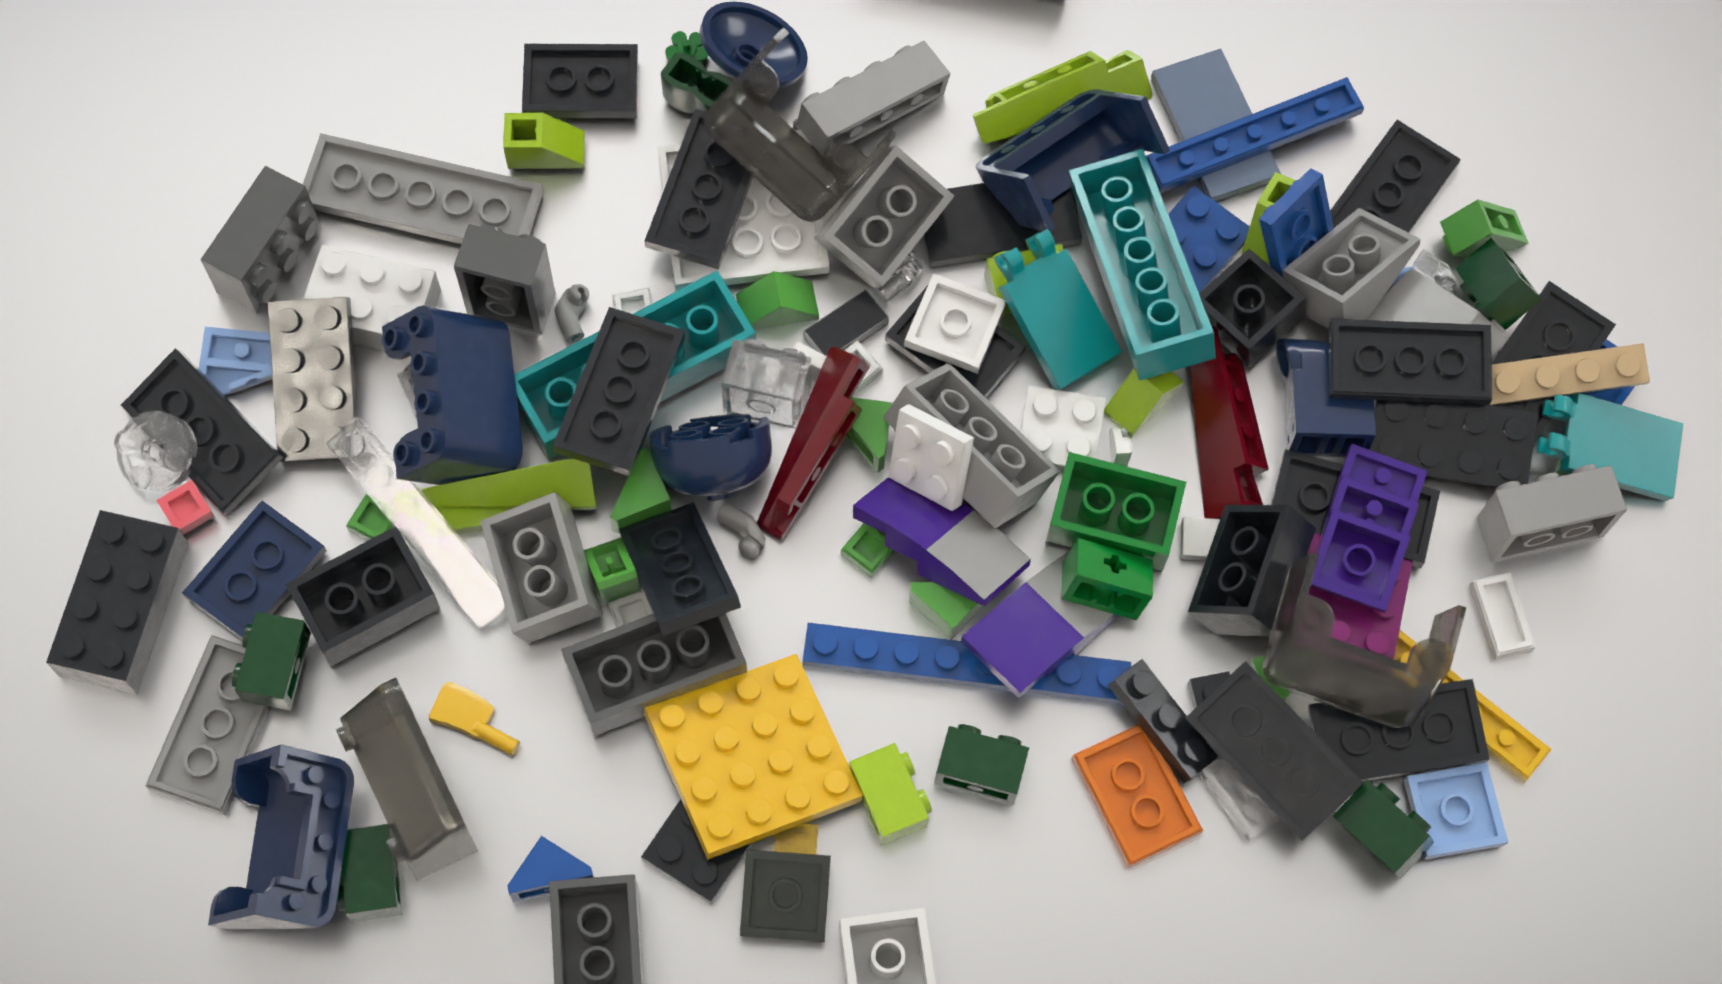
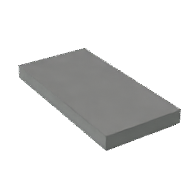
(208, 733)

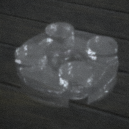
(134, 448)

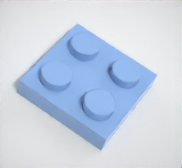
(1459, 808)

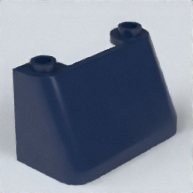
(296, 840)

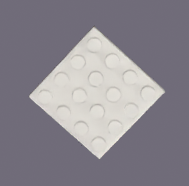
(763, 240)

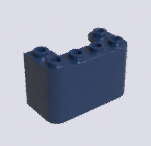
(461, 396)

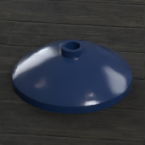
(739, 31)

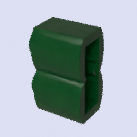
(689, 84)

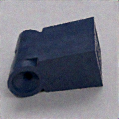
(1313, 420)

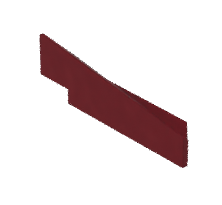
(1226, 433)
(815, 441)

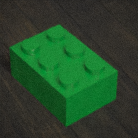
(1116, 508)

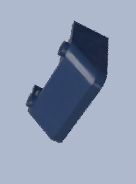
(1082, 131)

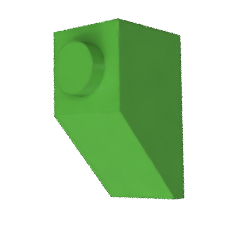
(1478, 223)

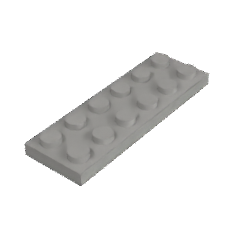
(416, 191)

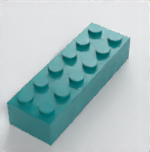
(1142, 265)
(701, 309)

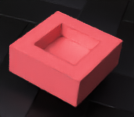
(185, 507)

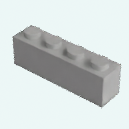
(873, 97)

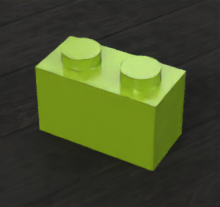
(890, 794)

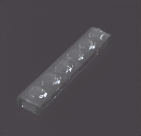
(418, 522)

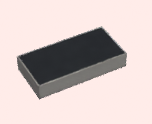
(847, 324)

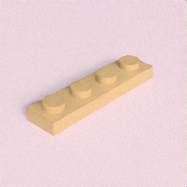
(1569, 374)

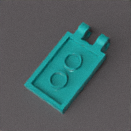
(1056, 311)
(1603, 433)

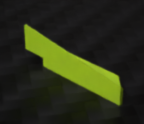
(1033, 98)
(475, 499)

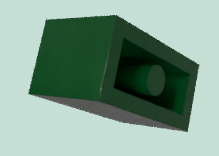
(1497, 285)
(271, 660)
(982, 763)
(1384, 827)
(369, 875)

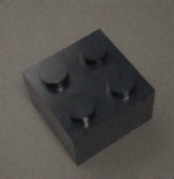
(1252, 307)

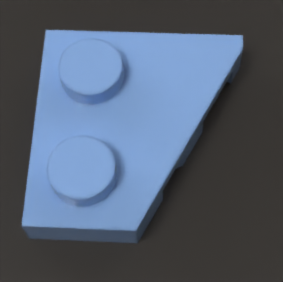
(235, 358)

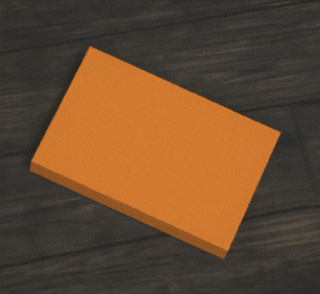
(1136, 795)

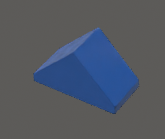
(545, 864)

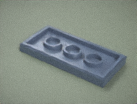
(1202, 97)

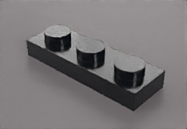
(1163, 721)

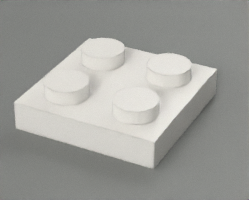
(955, 323)
(1062, 423)
(930, 457)

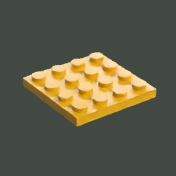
(752, 756)

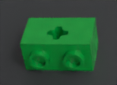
(1107, 579)

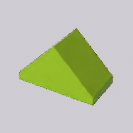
(1139, 400)

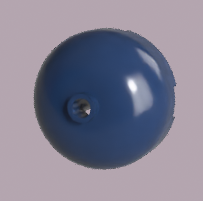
(715, 460)

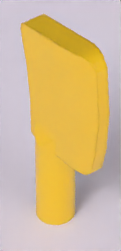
(469, 714)

